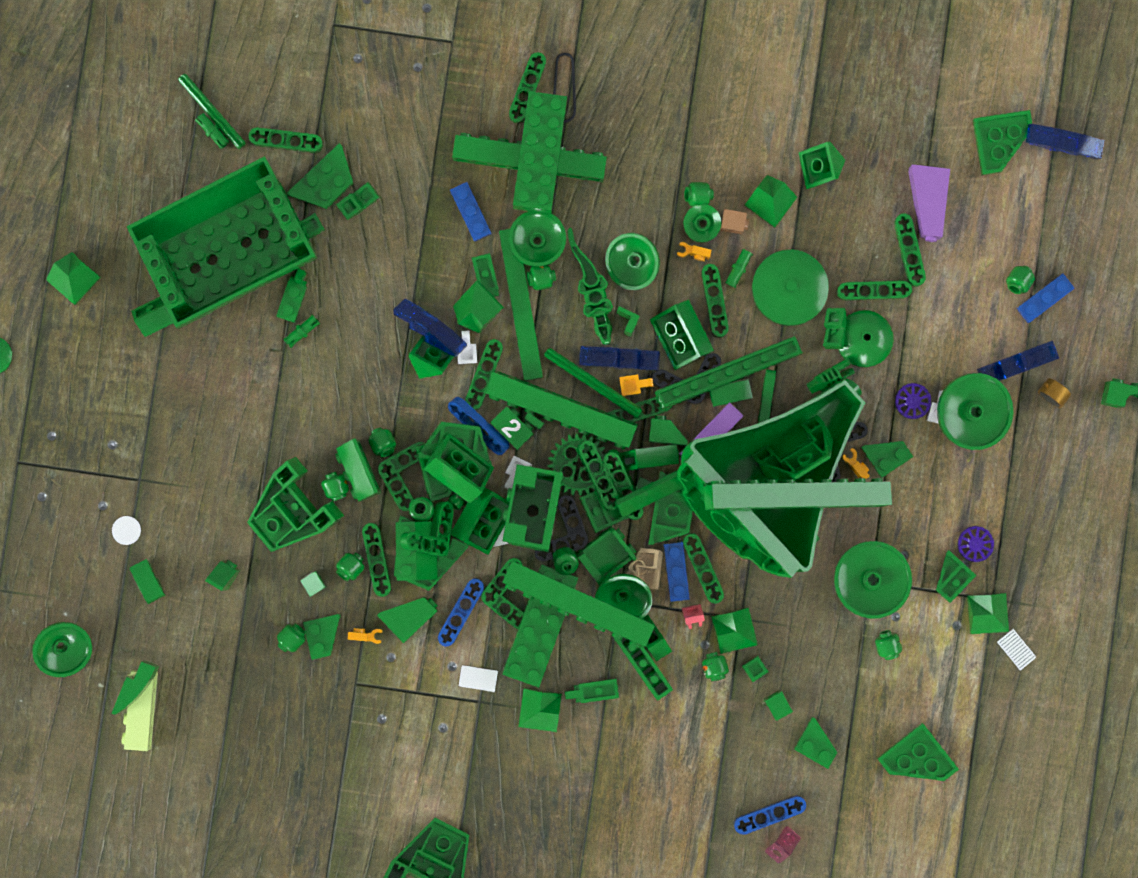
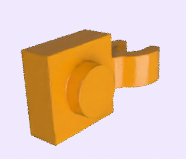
(699, 253)
(631, 384)
(859, 469)
(360, 635)

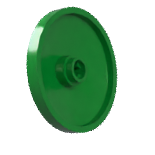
(790, 287)
(975, 411)
(872, 579)

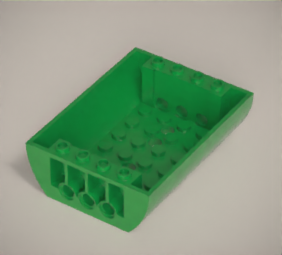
(215, 224)

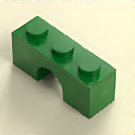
(1117, 392)

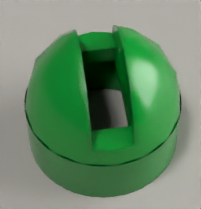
(456, 502)

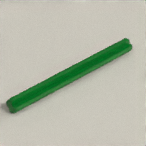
(593, 382)

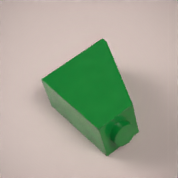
(650, 457)
(409, 617)

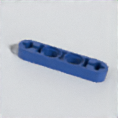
(463, 411)
(457, 610)
(770, 817)

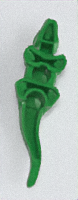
(593, 288)

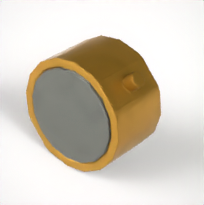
(1054, 393)

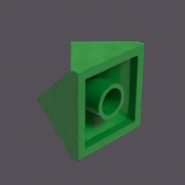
(821, 164)
(771, 200)
(72, 277)
(476, 308)
(429, 359)
(988, 613)
(734, 630)
(540, 710)

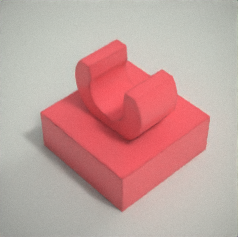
(693, 615)

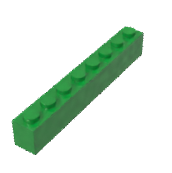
(507, 155)
(561, 408)
(579, 604)

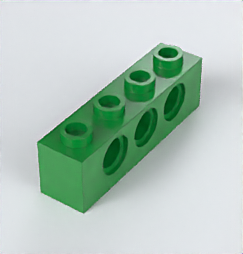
(645, 668)

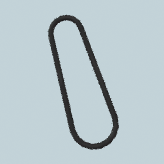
(573, 82)

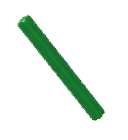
(213, 113)

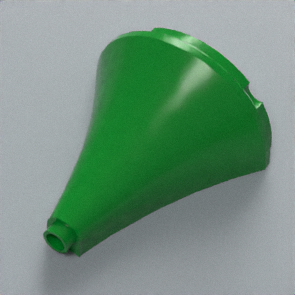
(771, 538)

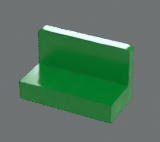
(151, 317)
(632, 317)

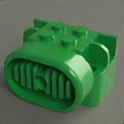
(530, 489)

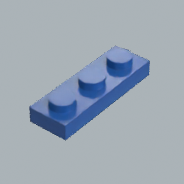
(470, 211)
(1045, 298)
(676, 572)

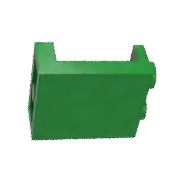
(606, 554)

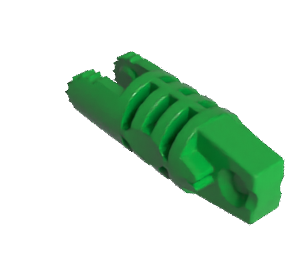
(830, 376)

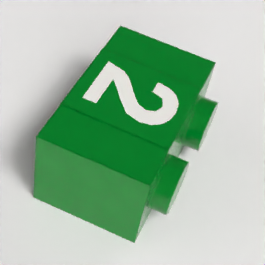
(512, 427)

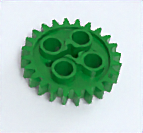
(560, 461)

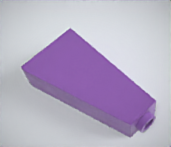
(930, 197)
(721, 423)

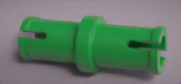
(212, 131)
(739, 268)
(301, 331)

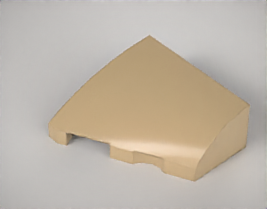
(647, 566)

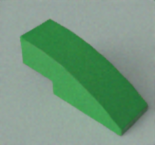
(135, 686)

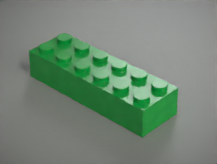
(540, 152)
(536, 636)

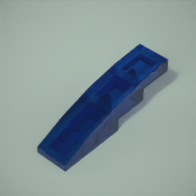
(1064, 141)
(433, 329)
(619, 358)
(1021, 362)

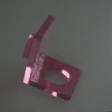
(784, 844)

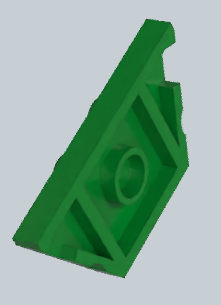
(325, 180)
(467, 434)
(670, 517)

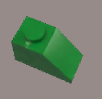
(665, 432)
(223, 575)
(657, 644)

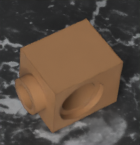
(734, 221)

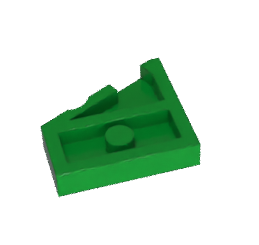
(887, 456)
(598, 515)
(953, 577)
(321, 635)
(816, 744)

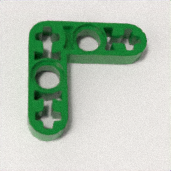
(397, 468)
(436, 537)
(500, 599)

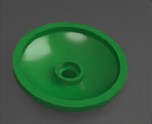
(532, 226)
(622, 263)
(863, 352)
(636, 599)
(66, 659)

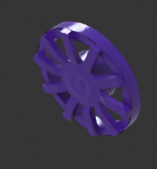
(913, 401)
(975, 544)

